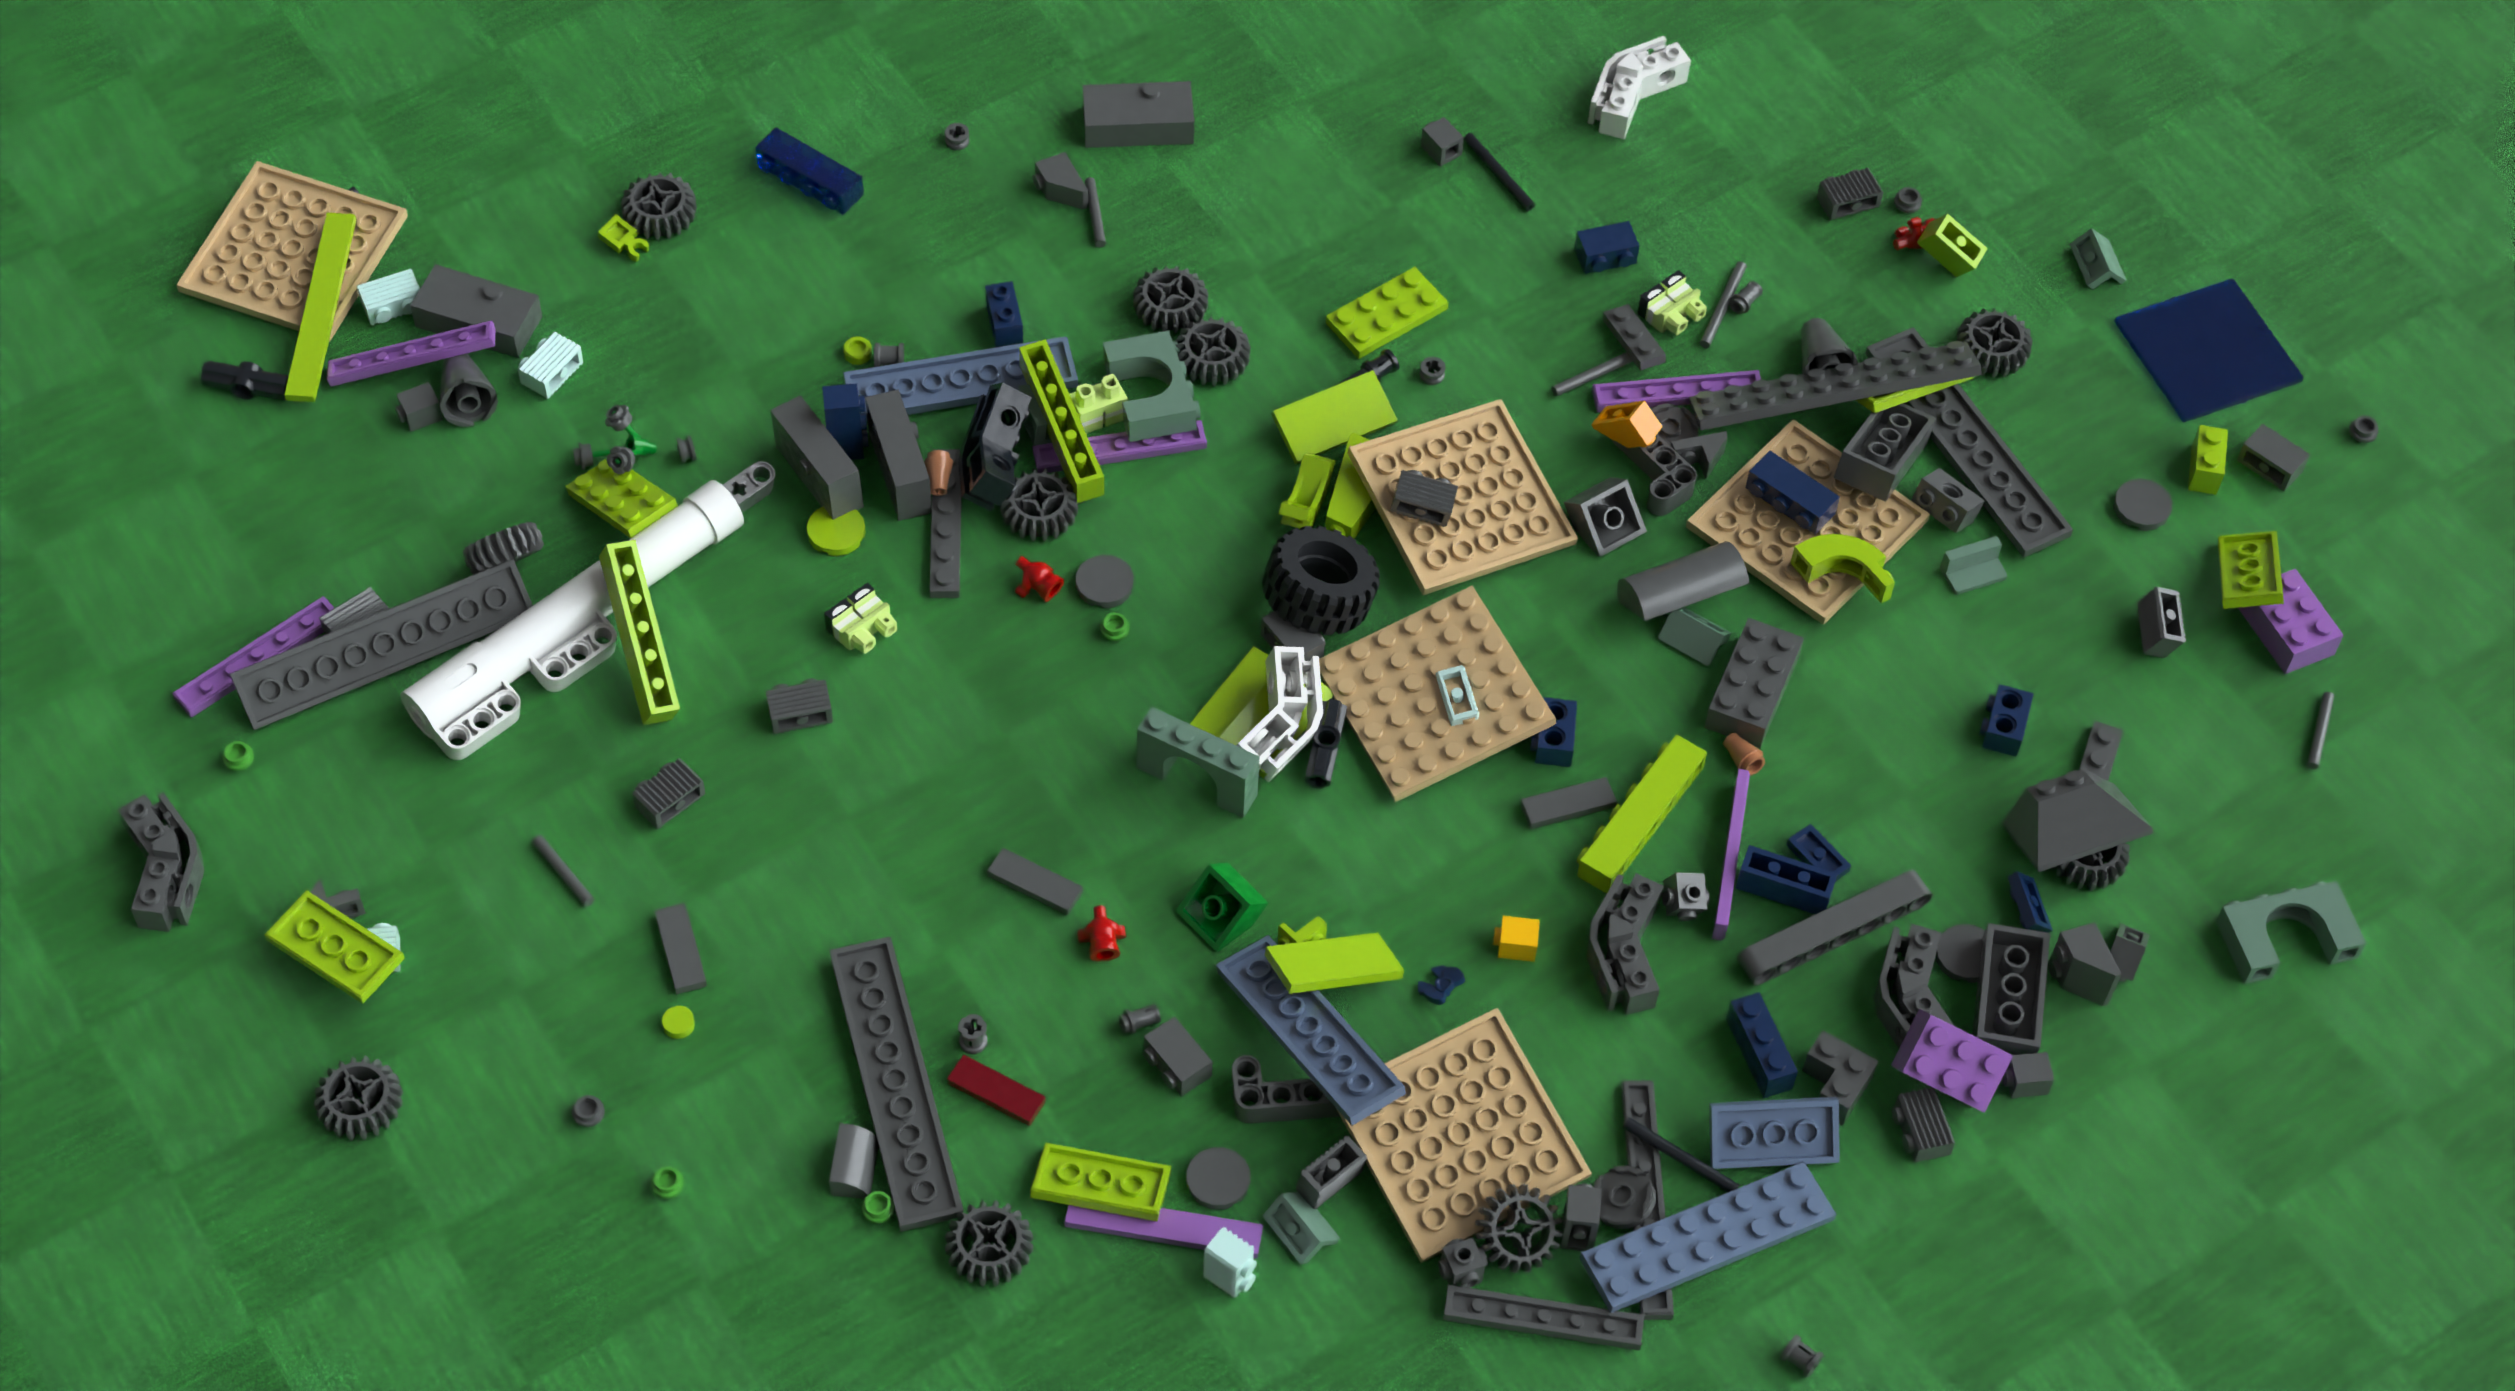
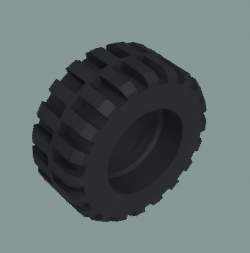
(1317, 605)

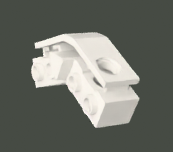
(1634, 77)
(1286, 699)

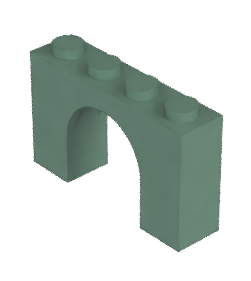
(1154, 357)
(1234, 770)
(2317, 906)

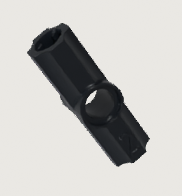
(244, 380)
(1322, 756)

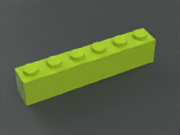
(1063, 421)
(639, 632)
(1641, 813)

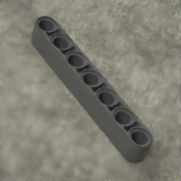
(1834, 927)

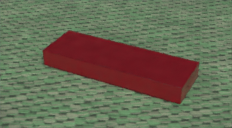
(996, 1090)

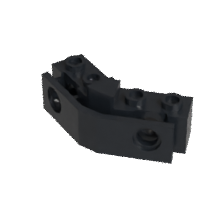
(986, 453)

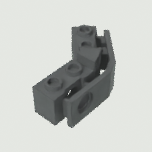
(164, 887)
(1625, 958)
(1910, 981)

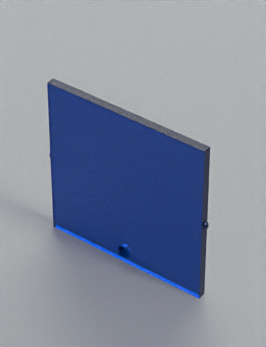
(2208, 350)

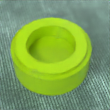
(857, 350)
(678, 1022)

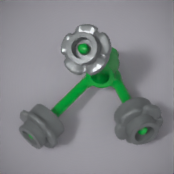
(618, 458)

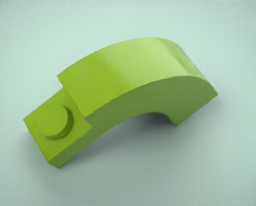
(1309, 491)
(1845, 555)

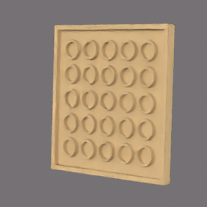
(269, 240)
(1501, 502)
(1769, 537)
(1398, 703)
(1462, 1131)

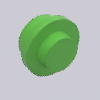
(1114, 627)
(238, 756)
(667, 1182)
(878, 1207)

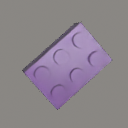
(2298, 629)
(1952, 1060)

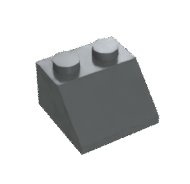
(1606, 515)
(2085, 964)

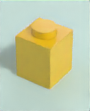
(1517, 938)

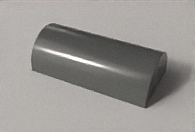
(1683, 581)

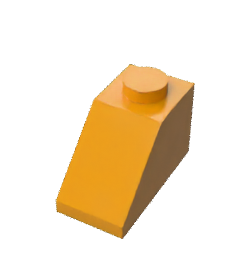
(1628, 424)

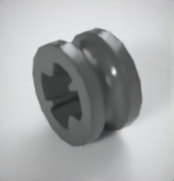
(960, 142)
(1432, 363)
(686, 449)

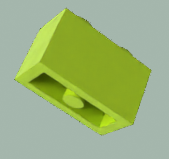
(1952, 245)
(2208, 459)

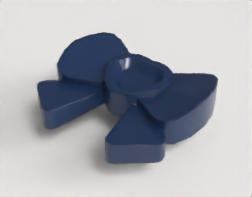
(1446, 981)

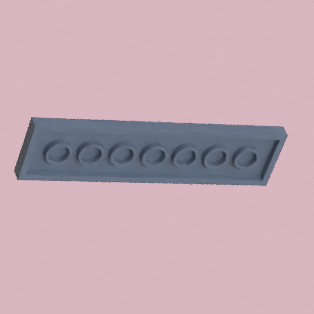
(957, 377)
(1313, 1035)
(1707, 1237)

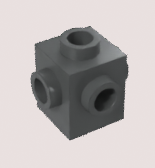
(1685, 895)
(1462, 1263)

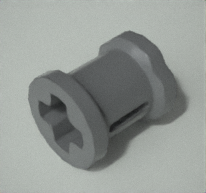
(888, 354)
(979, 1039)
(1801, 1356)

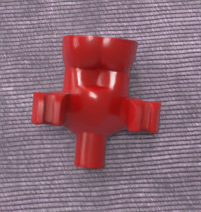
(1909, 238)
(1040, 578)
(1102, 936)

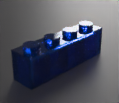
(809, 171)

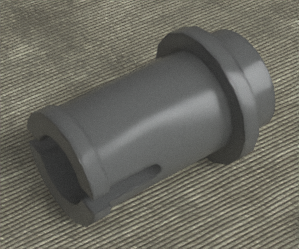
(1741, 302)
(1139, 1018)

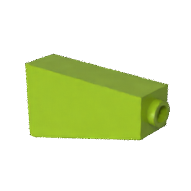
(1350, 500)

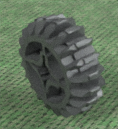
(659, 205)
(1170, 294)
(1211, 343)
(2011, 344)
(1054, 497)
(503, 546)
(2092, 871)
(346, 1112)
(1517, 1215)
(1001, 1224)

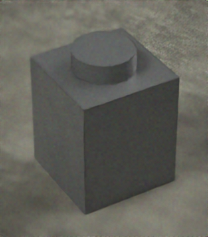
(1442, 141)
(418, 407)
(2029, 1075)

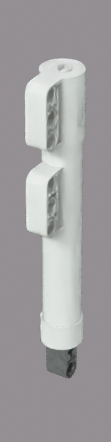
(568, 623)

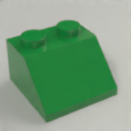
(1221, 905)

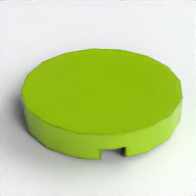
(836, 535)

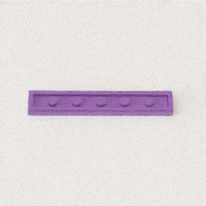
(411, 353)
(1667, 390)
(1117, 448)
(216, 681)
(1731, 855)
(1172, 1227)

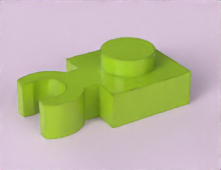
(620, 236)

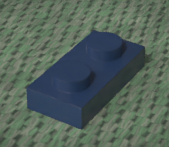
(1815, 850)
(2031, 908)

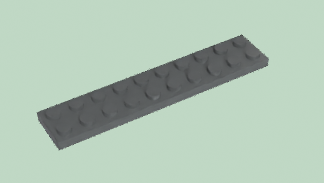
(1834, 385)
(1984, 459)
(380, 644)
(896, 1084)

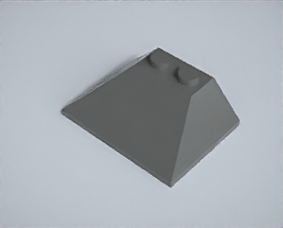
(2072, 819)

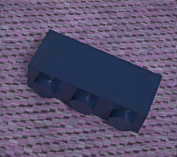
(844, 418)
(1792, 492)
(1786, 880)
(1761, 1045)

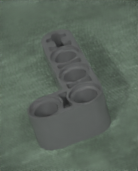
(1671, 475)
(1265, 1093)

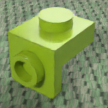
(1312, 931)

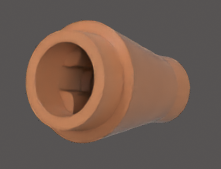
(939, 469)
(1744, 754)

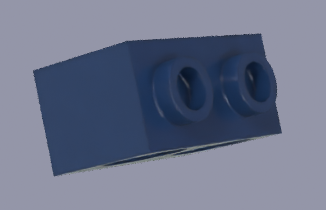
(1004, 314)
(2011, 721)
(1560, 734)

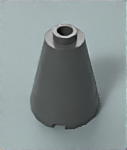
(1823, 347)
(465, 392)

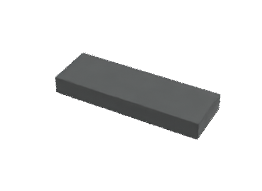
(1568, 803)
(1035, 881)
(680, 948)

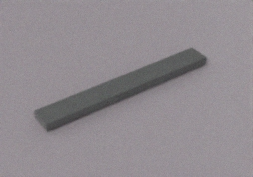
(1639, 1104)

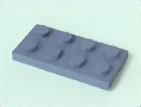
(1774, 1132)

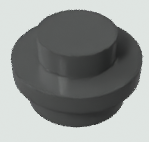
(1908, 200)
(2364, 429)
(588, 1111)

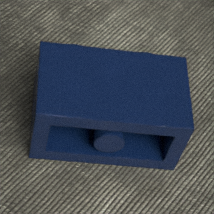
(1606, 247)

